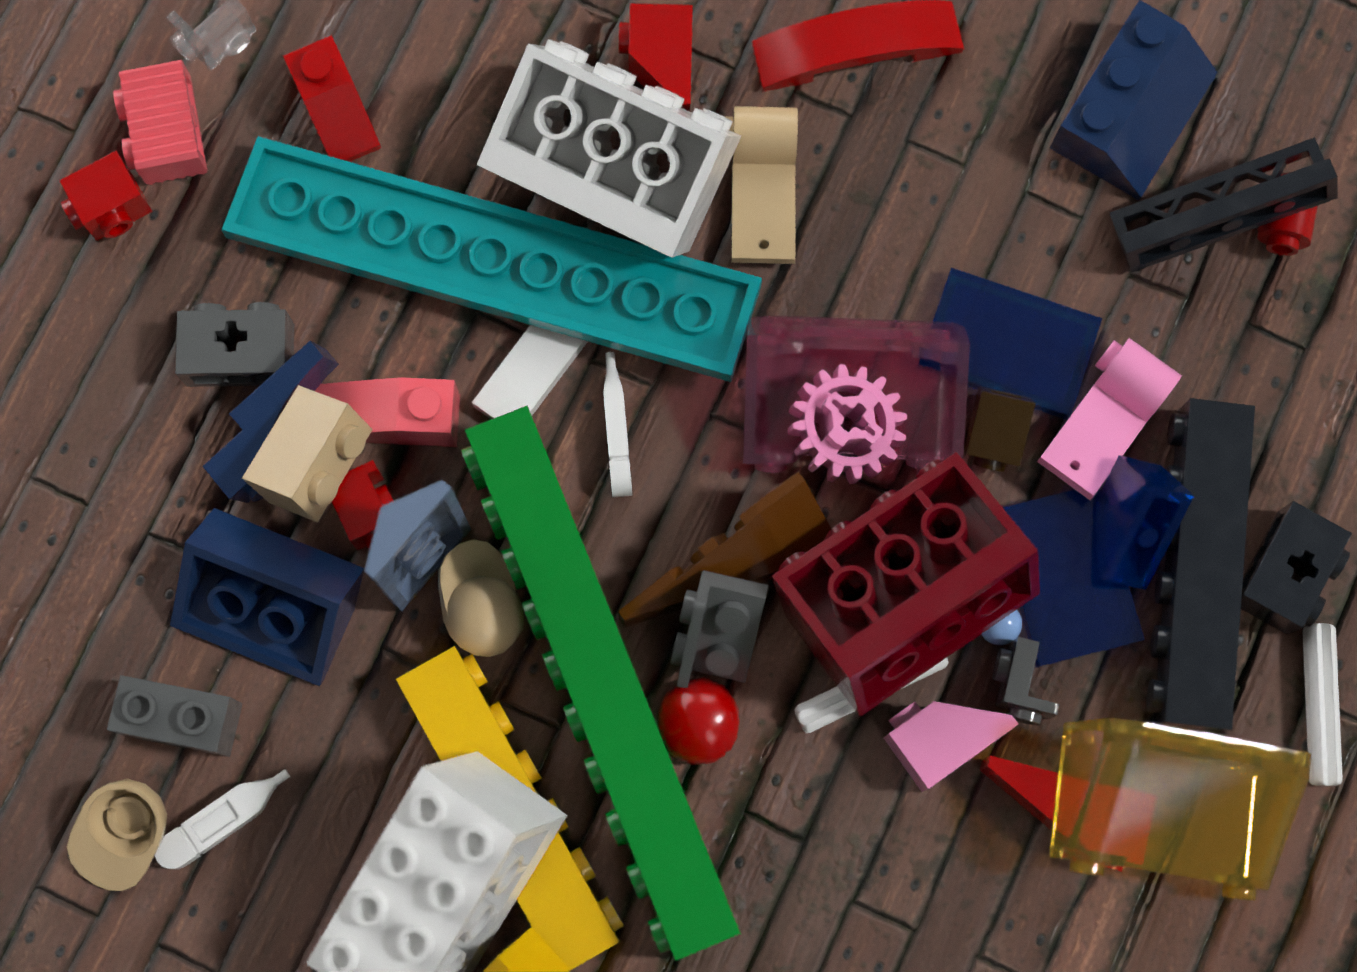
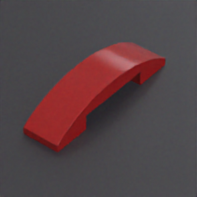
(856, 38)

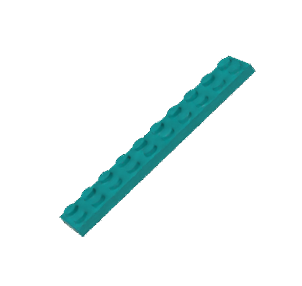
(493, 258)

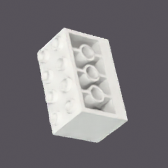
(582, 169)
(441, 873)

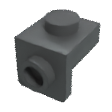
(1014, 672)

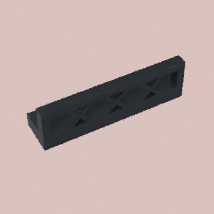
(1225, 213)

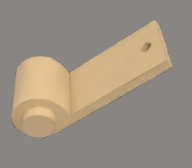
(764, 184)

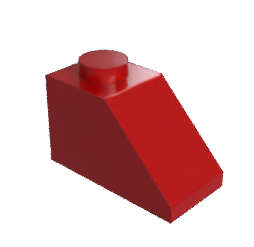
(660, 46)
(332, 100)

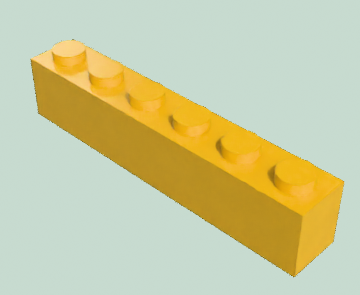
(461, 722)

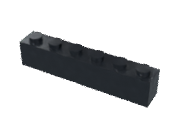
(1203, 569)

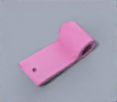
(1109, 416)

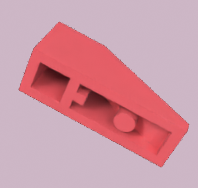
(403, 409)

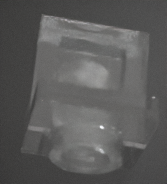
(219, 35)

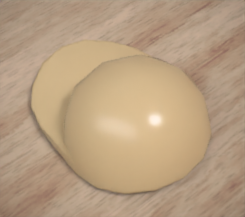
(479, 599)
(117, 834)

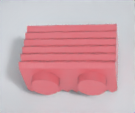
(161, 122)

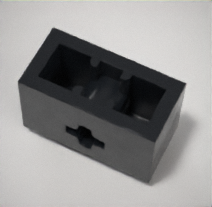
(1267, 584)

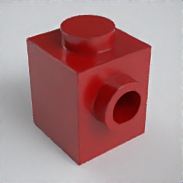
(104, 198)

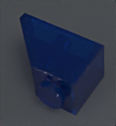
(1137, 520)

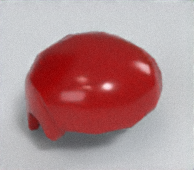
(698, 721)

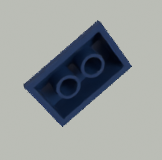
(1136, 101)
(265, 595)

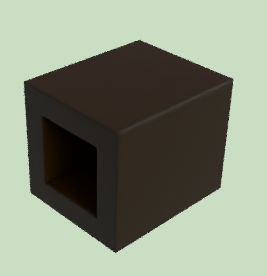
(998, 428)

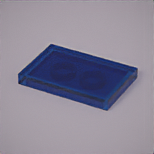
(1019, 341)
(1075, 607)

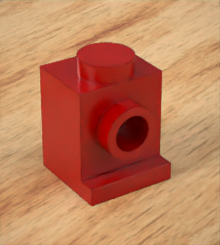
(360, 503)

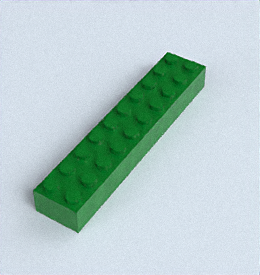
(602, 683)

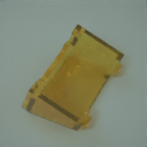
(1175, 803)

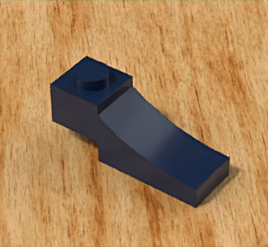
(259, 414)

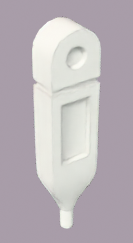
(616, 430)
(216, 822)

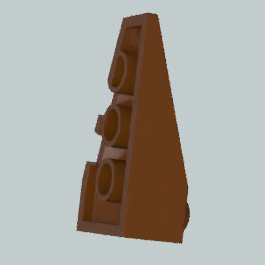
(764, 538)

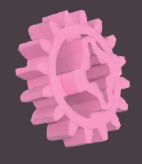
(864, 435)

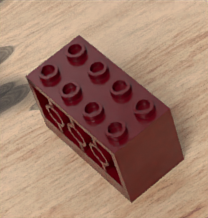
(908, 582)

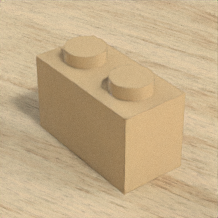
(308, 453)

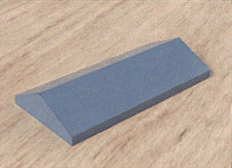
(413, 541)

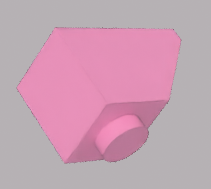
(942, 738)

